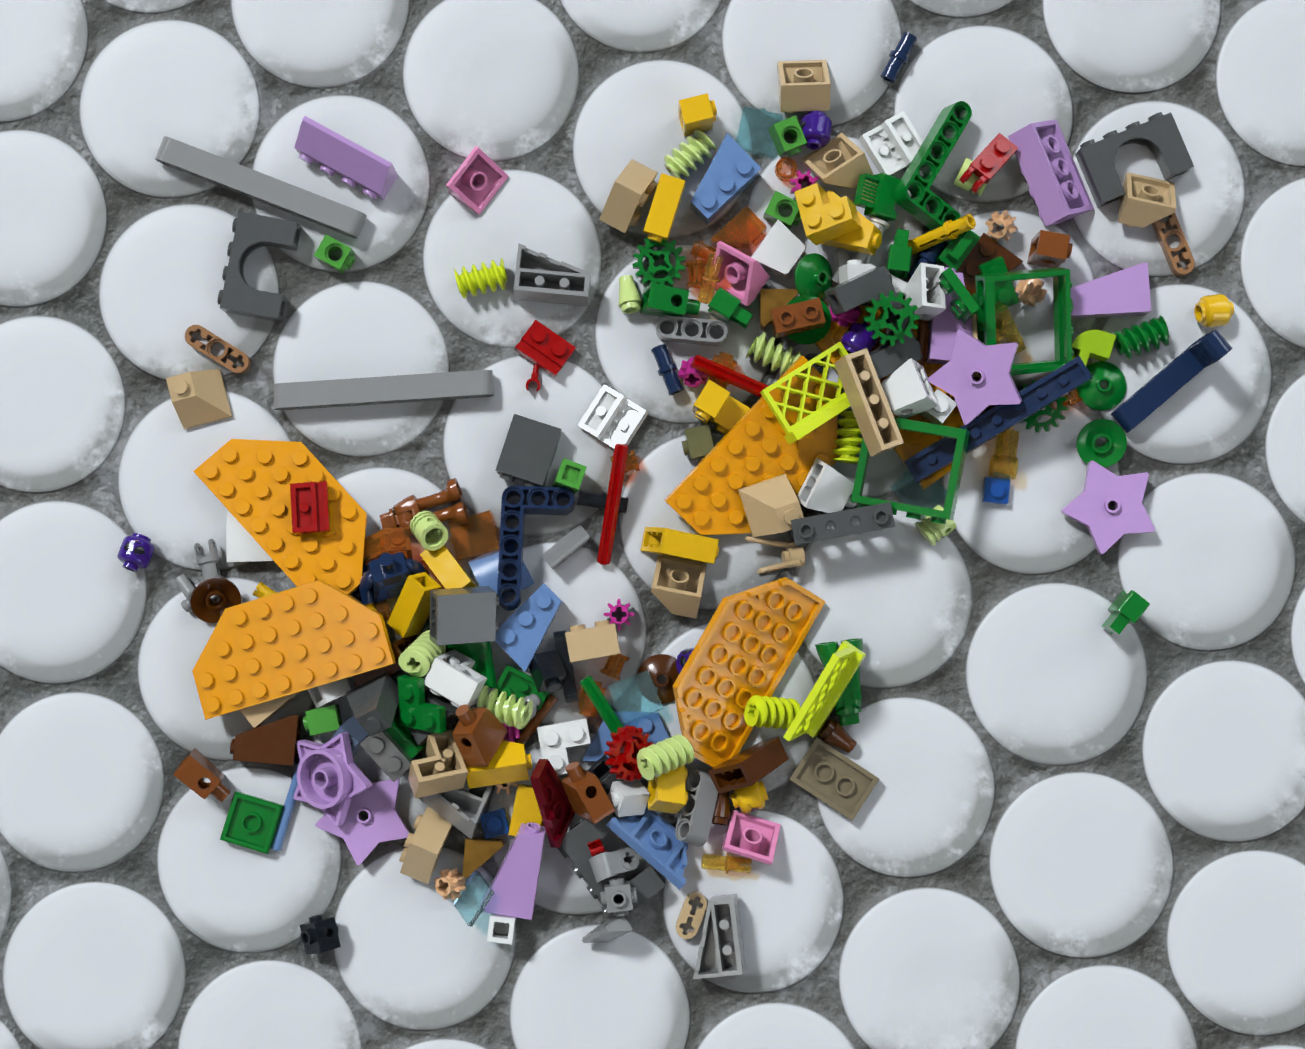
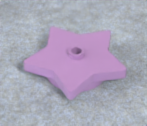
(993, 364)
(1092, 508)
(329, 776)
(382, 822)

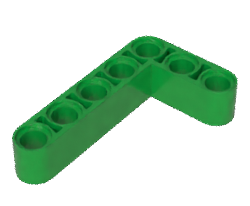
(930, 167)

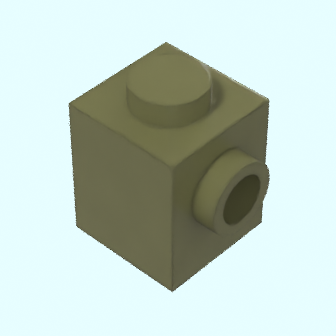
(697, 442)

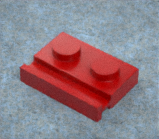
(545, 348)
(310, 507)

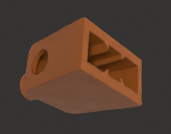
(477, 735)
(196, 767)
(586, 794)

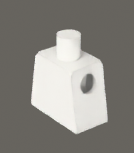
(779, 251)
(926, 291)
(909, 390)
(826, 489)

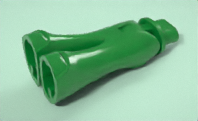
(850, 701)

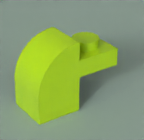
(1094, 345)

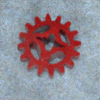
(624, 752)

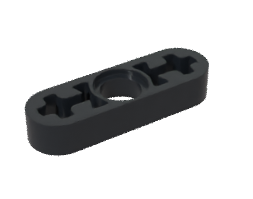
(569, 685)

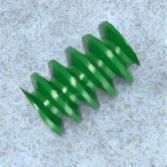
(1142, 336)

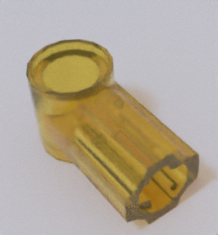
(1004, 461)

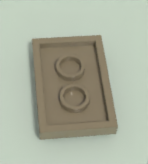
(834, 778)

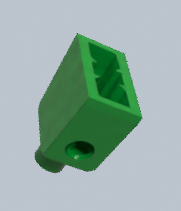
(658, 299)

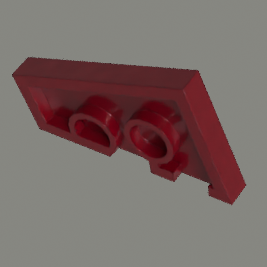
(552, 802)

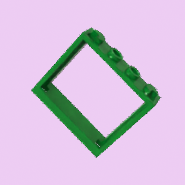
(1062, 315)
(916, 512)

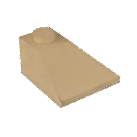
(838, 162)
(1145, 200)
(199, 397)
(770, 506)
(679, 585)

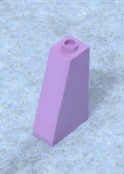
(1113, 295)
(943, 332)
(519, 874)

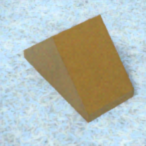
(772, 299)
(478, 852)

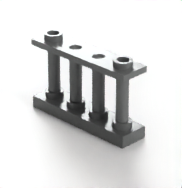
(841, 523)

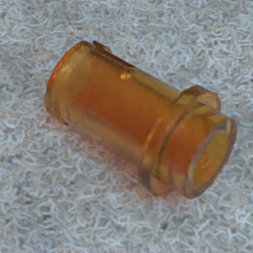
(701, 250)

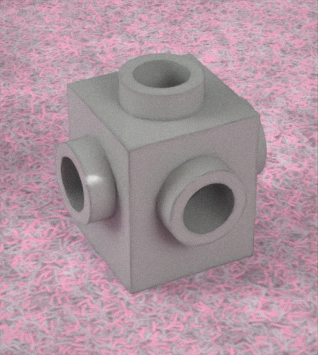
(615, 887)

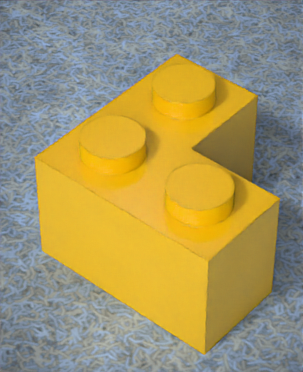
(825, 219)
(718, 407)

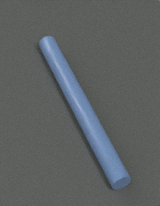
(286, 813)

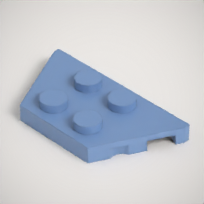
(650, 724)
(655, 842)

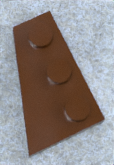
(983, 251)

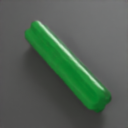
(601, 704)

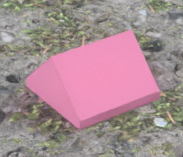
(476, 181)
(740, 274)
(751, 837)

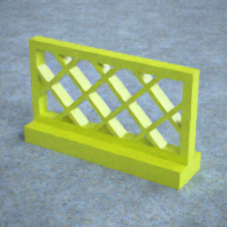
(821, 414)
(826, 692)

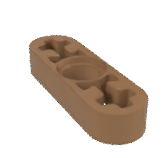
(1186, 255)
(219, 359)

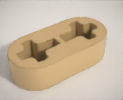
(696, 917)

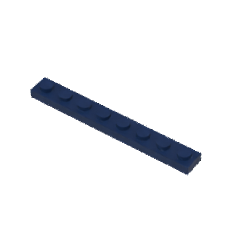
(1001, 418)

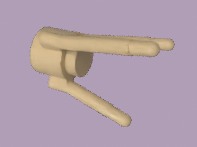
(792, 557)

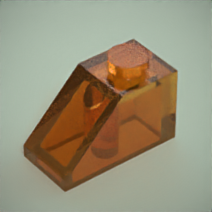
(741, 230)
(388, 541)

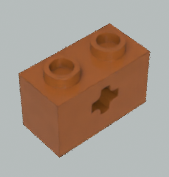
(1049, 249)
(797, 317)

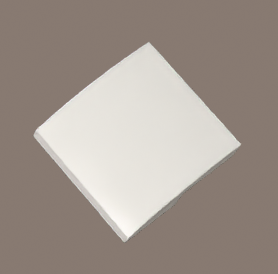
(892, 144)
(612, 418)
(241, 545)

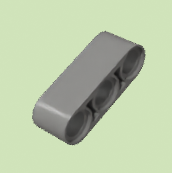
(703, 326)
(697, 815)

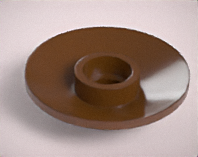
(209, 609)
(664, 665)

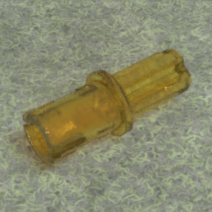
(710, 278)
(726, 863)

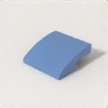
(486, 570)

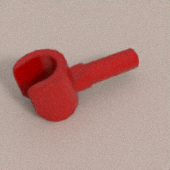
(534, 377)
(596, 847)

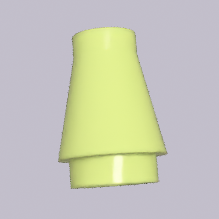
(629, 296)

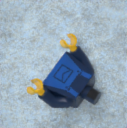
(387, 577)

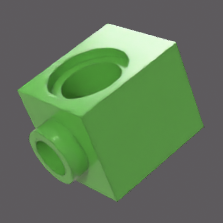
(791, 127)
(778, 201)
(327, 247)
(569, 475)
(322, 719)

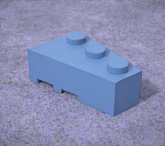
(725, 179)
(527, 626)

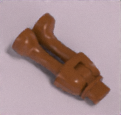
(405, 510)

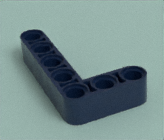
(1170, 379)
(516, 535)

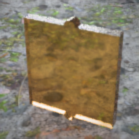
(474, 537)

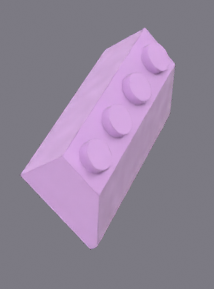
(345, 159)
(1050, 172)

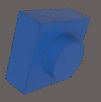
(996, 490)
(495, 823)

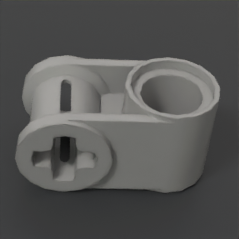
(613, 864)

